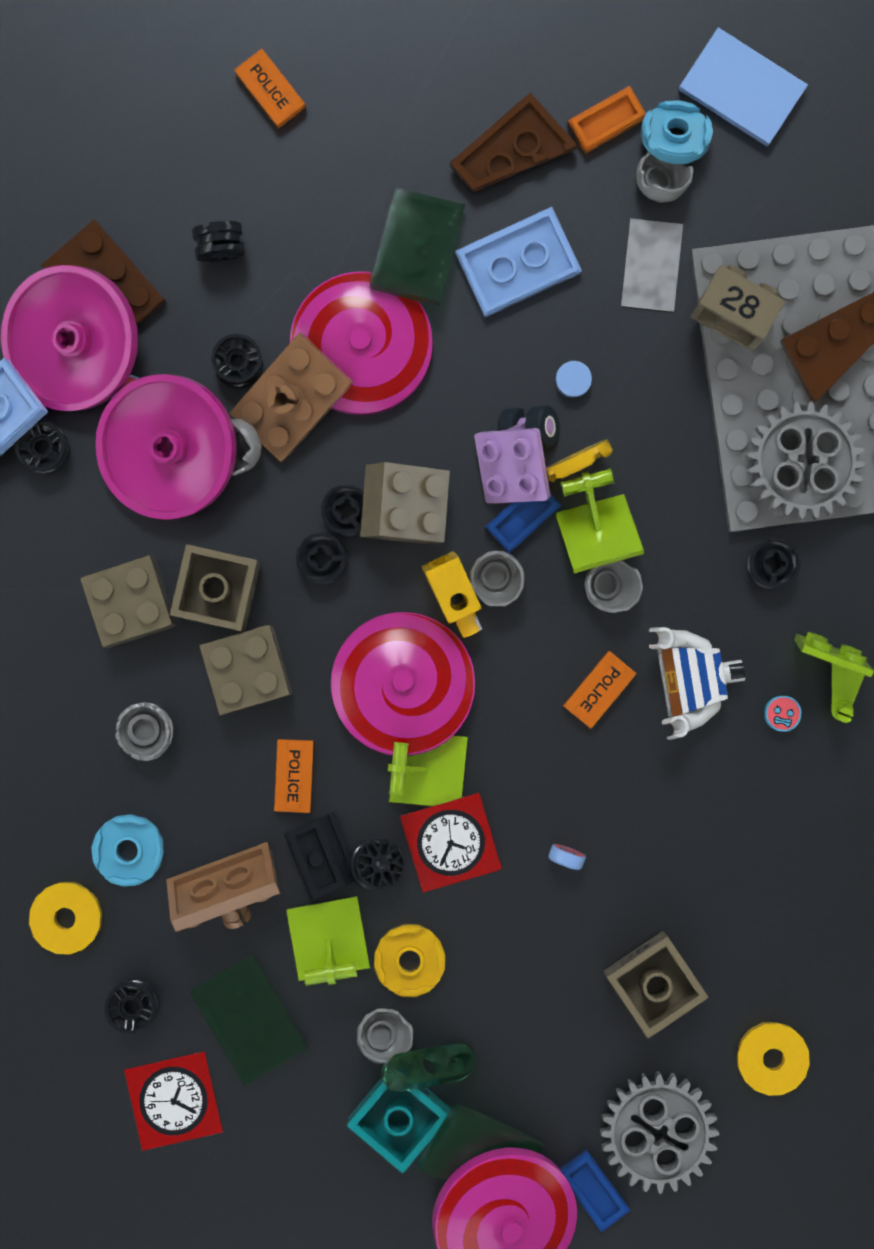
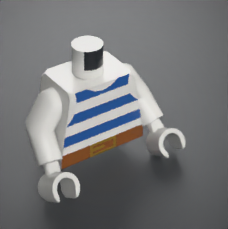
(692, 678)

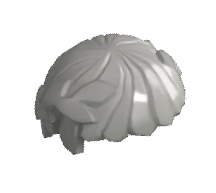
(144, 731)

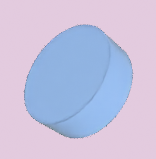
(573, 379)

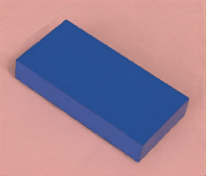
(520, 520)
(594, 1190)

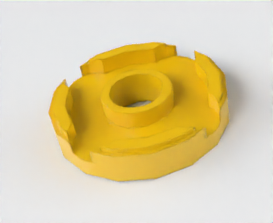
(578, 460)
(44, 918)
(409, 982)
(788, 1073)

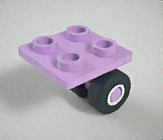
(514, 456)

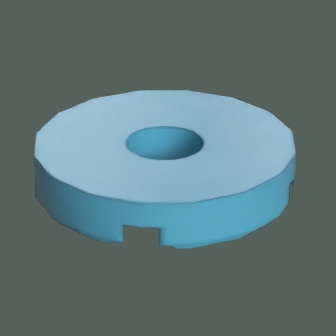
(672, 147)
(106, 850)

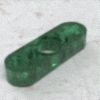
(418, 1076)

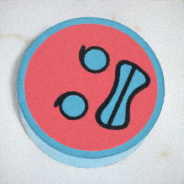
(782, 713)

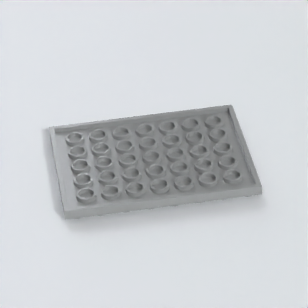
(816, 279)

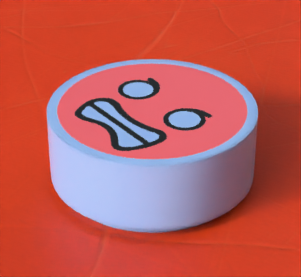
(566, 857)

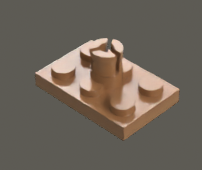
(292, 396)
(223, 889)

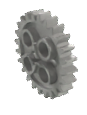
(838, 464)
(642, 1159)

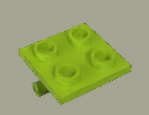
(600, 529)
(847, 671)
(428, 777)
(328, 940)

